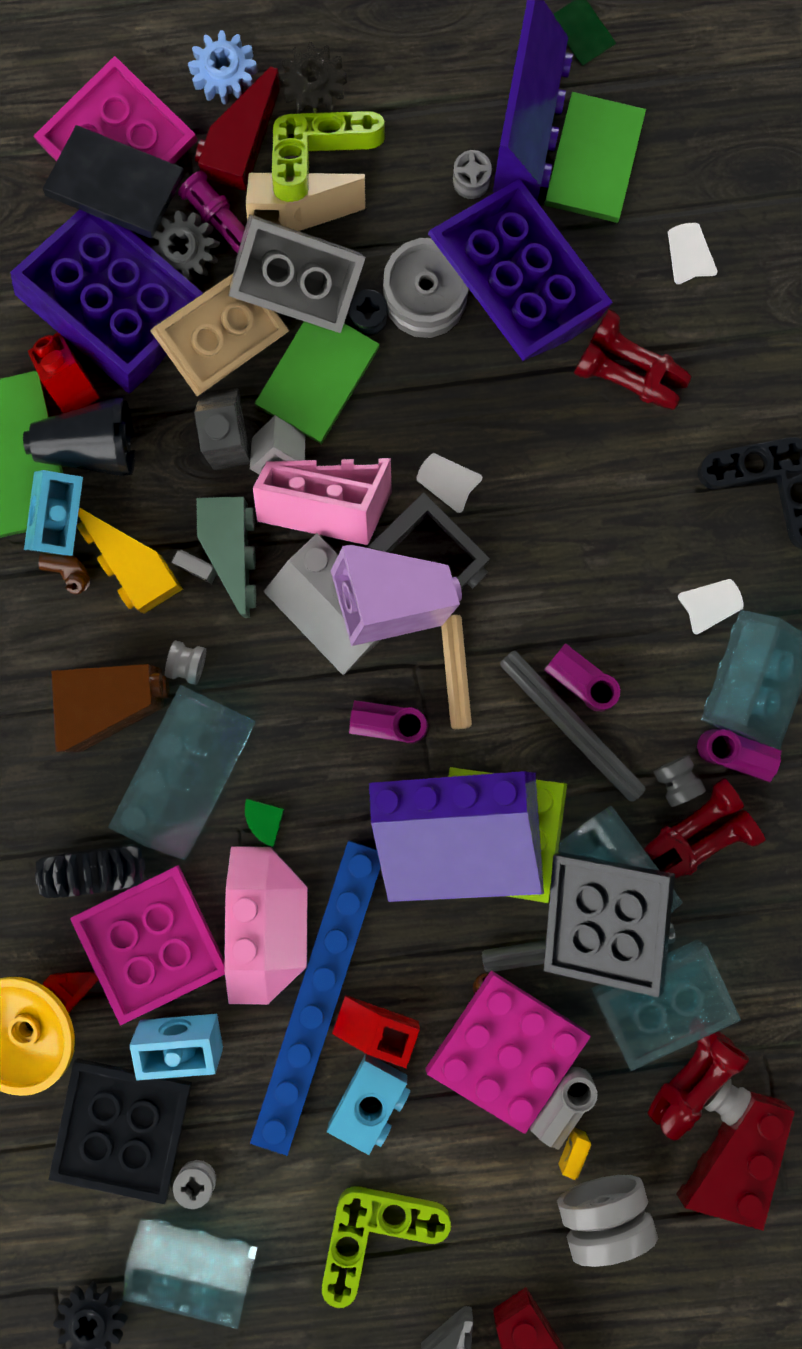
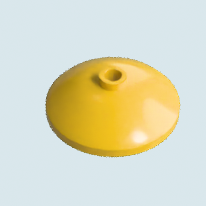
(37, 1057)

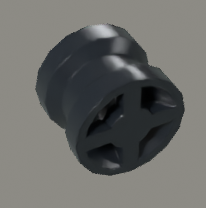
(368, 321)

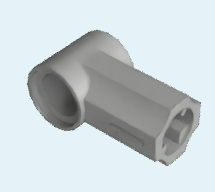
(563, 1110)

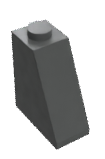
(222, 429)

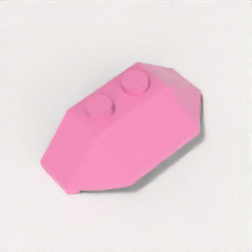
(263, 925)

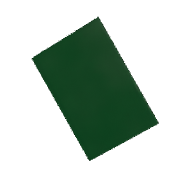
(584, 30)

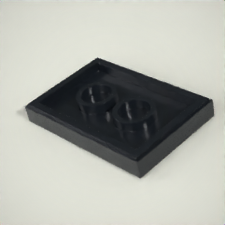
(113, 181)

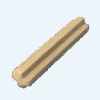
(456, 673)

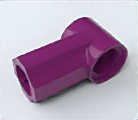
(580, 675)
(383, 721)
(741, 754)

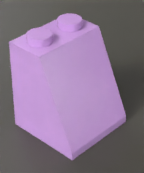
(391, 593)

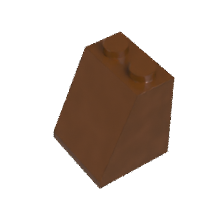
(103, 701)

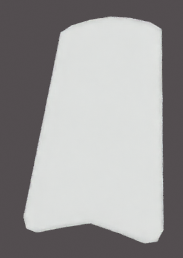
(689, 253)
(448, 480)
(711, 604)

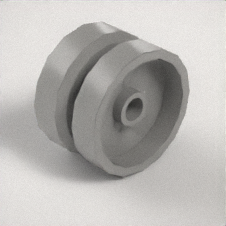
(419, 310)
(607, 1220)

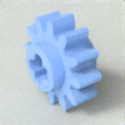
(220, 55)

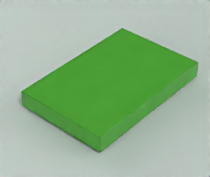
(595, 157)
(317, 378)

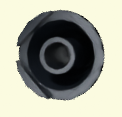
(85, 438)

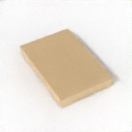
(216, 335)

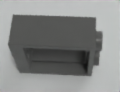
(413, 517)

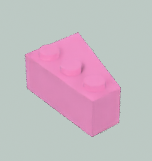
(324, 500)

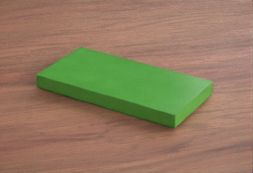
(21, 403)

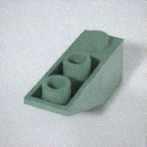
(224, 536)

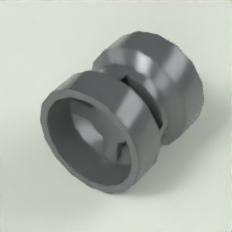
(679, 781)

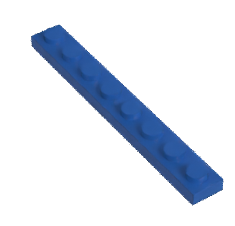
(317, 998)

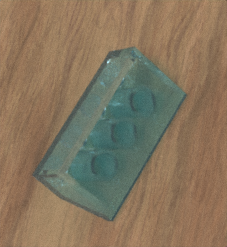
(182, 773)

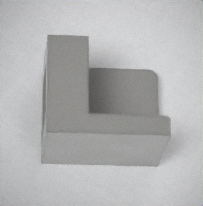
(276, 442)

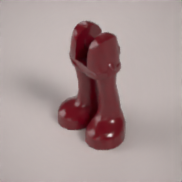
(657, 367)
(738, 828)
(679, 1102)

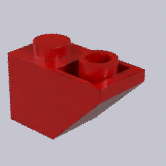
(62, 373)
(377, 1031)

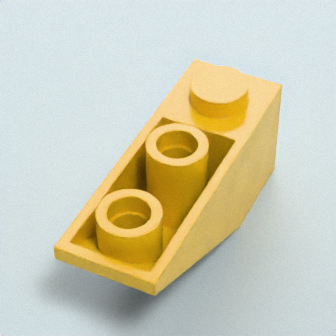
(139, 569)

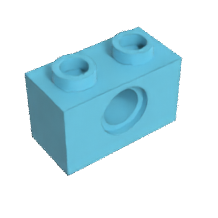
(53, 513)
(176, 1047)
(355, 1125)

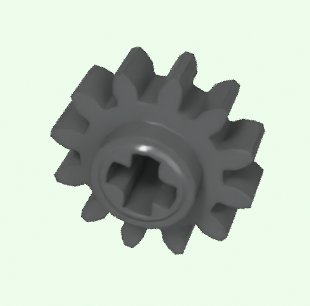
(198, 246)

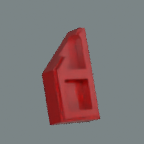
(71, 986)

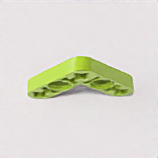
(353, 132)
(373, 1221)

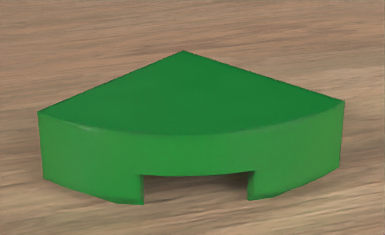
(263, 820)

